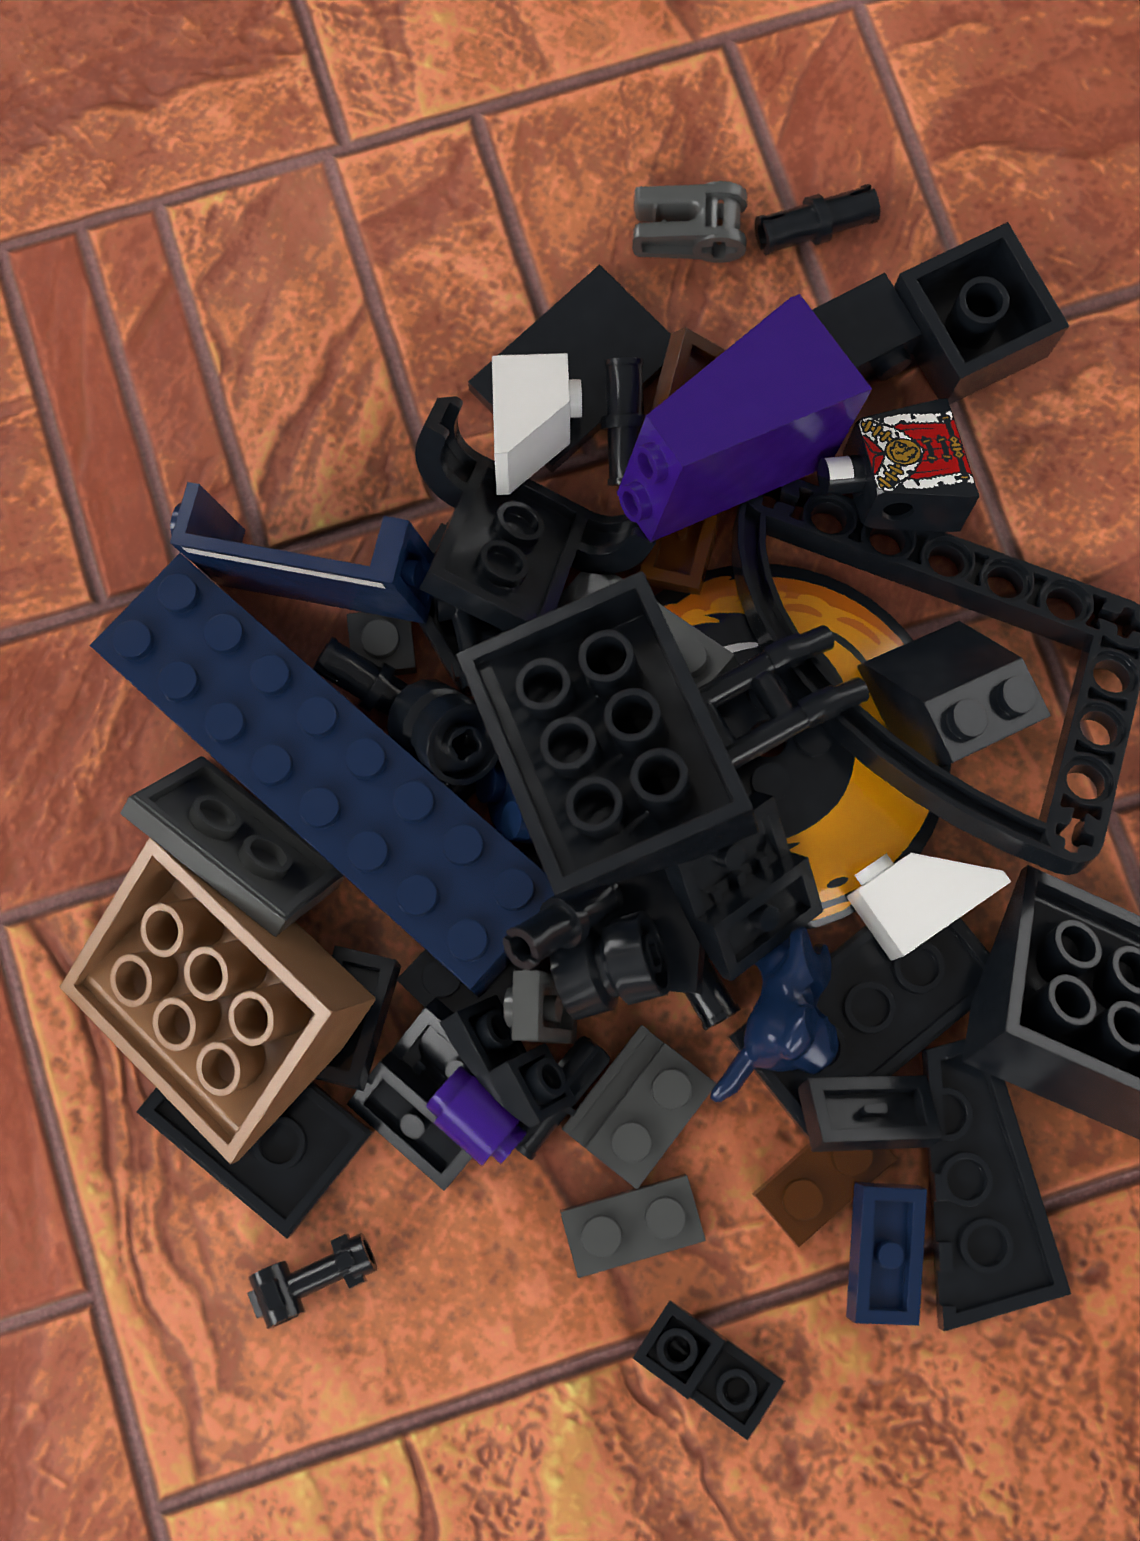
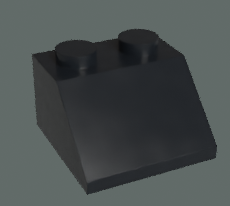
(953, 693)

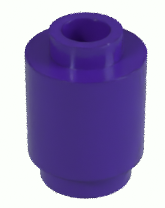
(475, 1118)

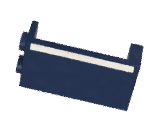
(385, 588)

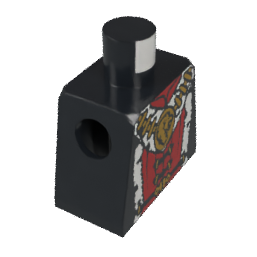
(905, 470)

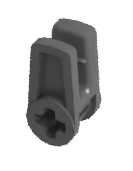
(684, 221)

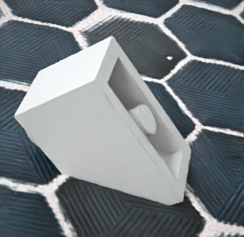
(531, 414)
(919, 897)

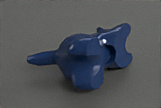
(785, 1024)

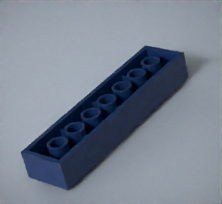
(326, 771)

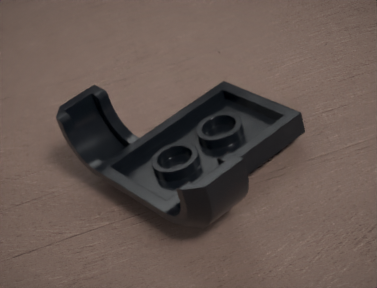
(512, 551)

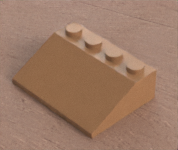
(212, 1000)

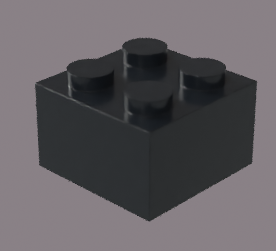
(979, 313)

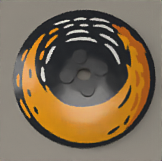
(824, 795)

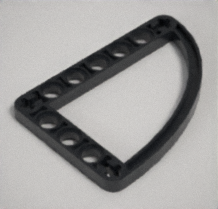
(895, 760)

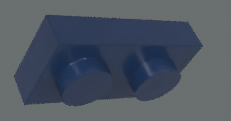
(886, 1253)

